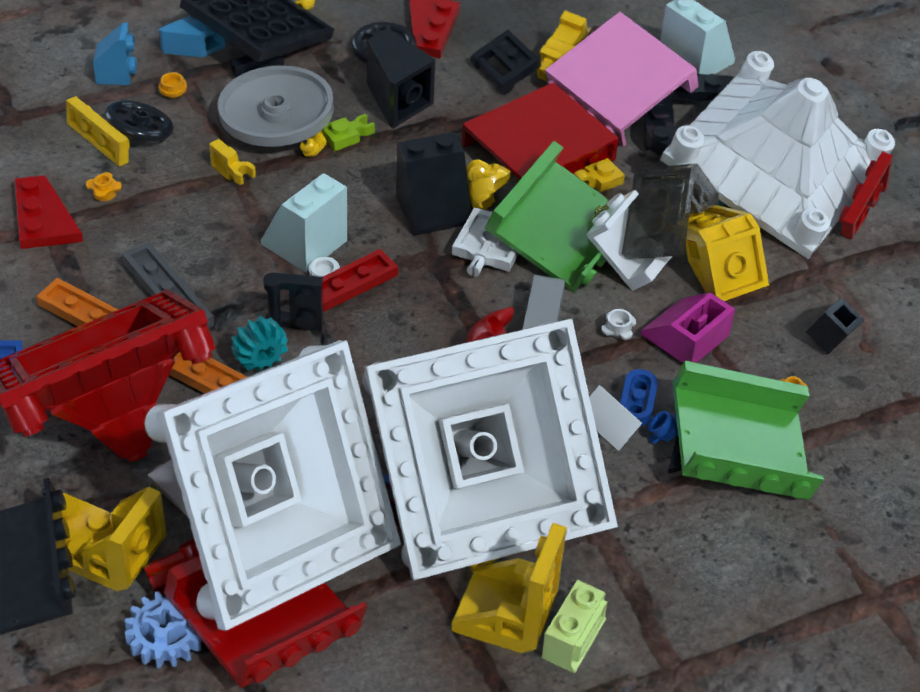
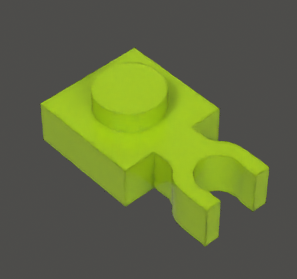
(343, 133)

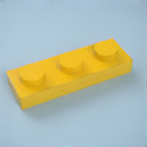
(97, 131)

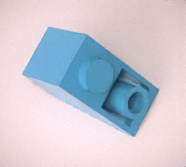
(189, 38)
(114, 58)

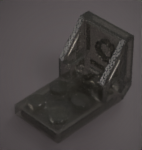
(662, 209)

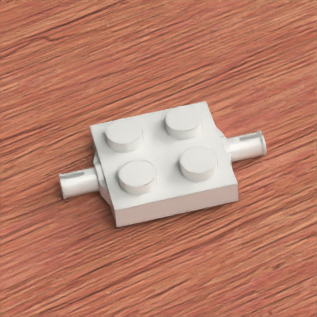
(481, 246)

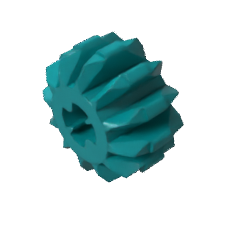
(259, 343)

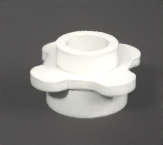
(619, 324)

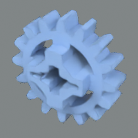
(164, 631)

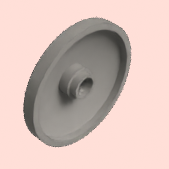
(275, 106)

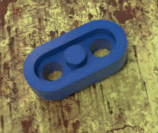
(640, 394)

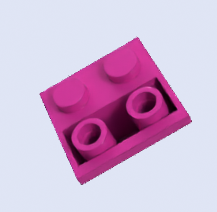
(691, 327)

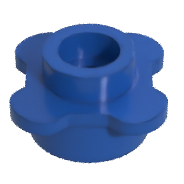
(663, 427)

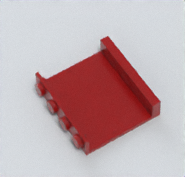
(528, 126)
(271, 638)

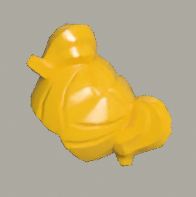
(484, 182)

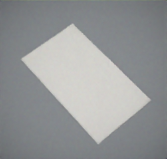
(612, 418)

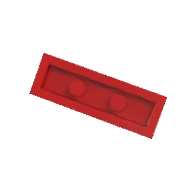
(357, 278)

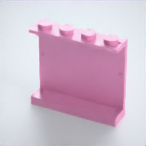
(621, 73)

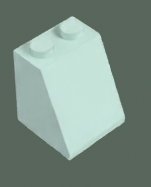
(697, 36)
(309, 223)

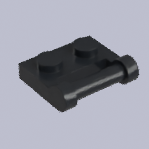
(512, 55)
(304, 300)

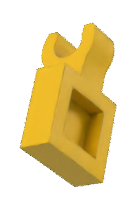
(227, 163)
(601, 175)

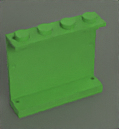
(549, 221)
(742, 430)

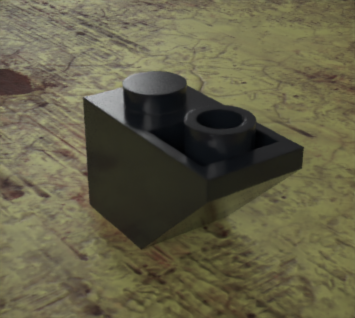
(835, 325)

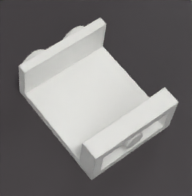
(609, 237)

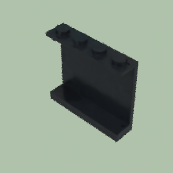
(35, 562)

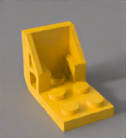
(726, 252)
(114, 544)
(513, 598)

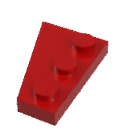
(433, 24)
(866, 195)
(42, 215)

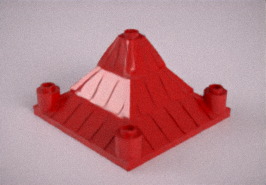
(105, 371)

